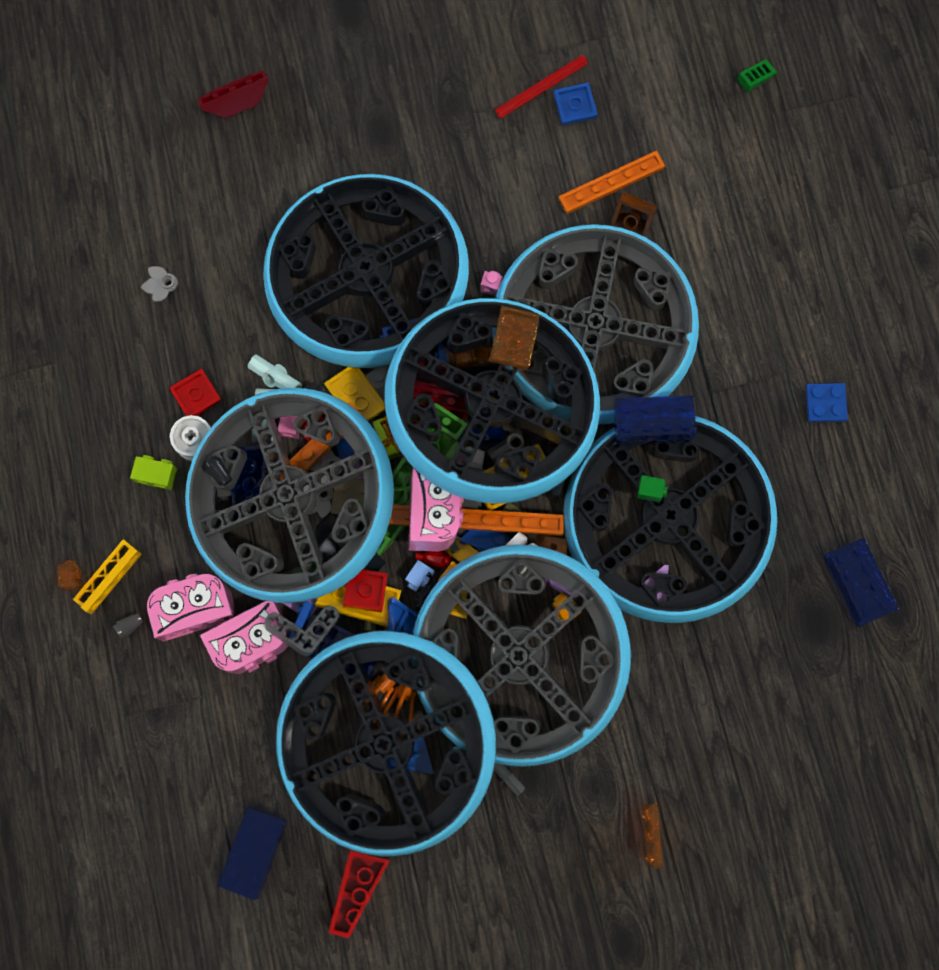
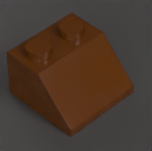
(634, 214)

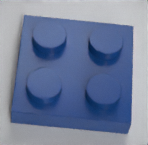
(575, 104)
(826, 402)

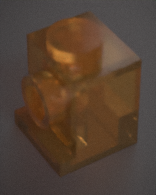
(559, 542)
(69, 576)

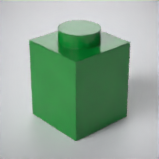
(652, 489)

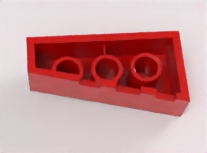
(356, 887)

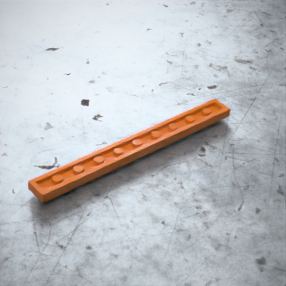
(495, 521)

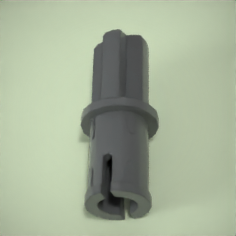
(509, 779)

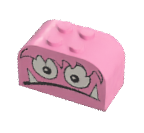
(433, 515)
(189, 606)
(243, 640)

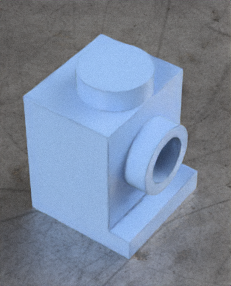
(418, 576)

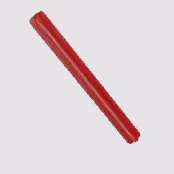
(541, 86)

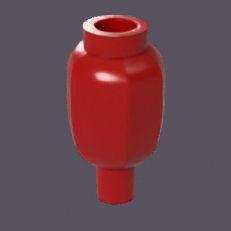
(435, 559)

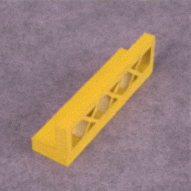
(110, 580)

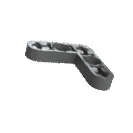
(308, 636)

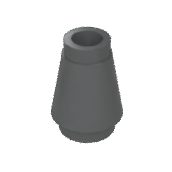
(127, 625)

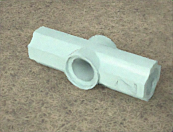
(272, 374)

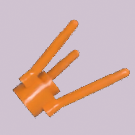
(382, 684)
(404, 694)

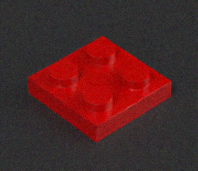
(195, 393)
(366, 591)

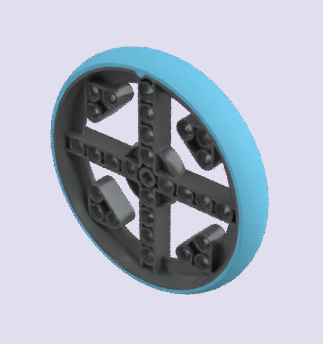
(654, 265)
(374, 512)
(612, 641)

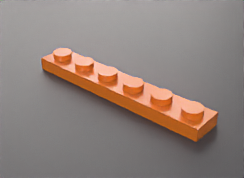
(611, 182)
(311, 453)

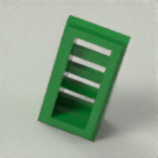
(746, 82)

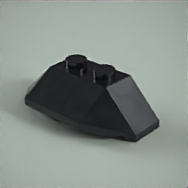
(329, 547)

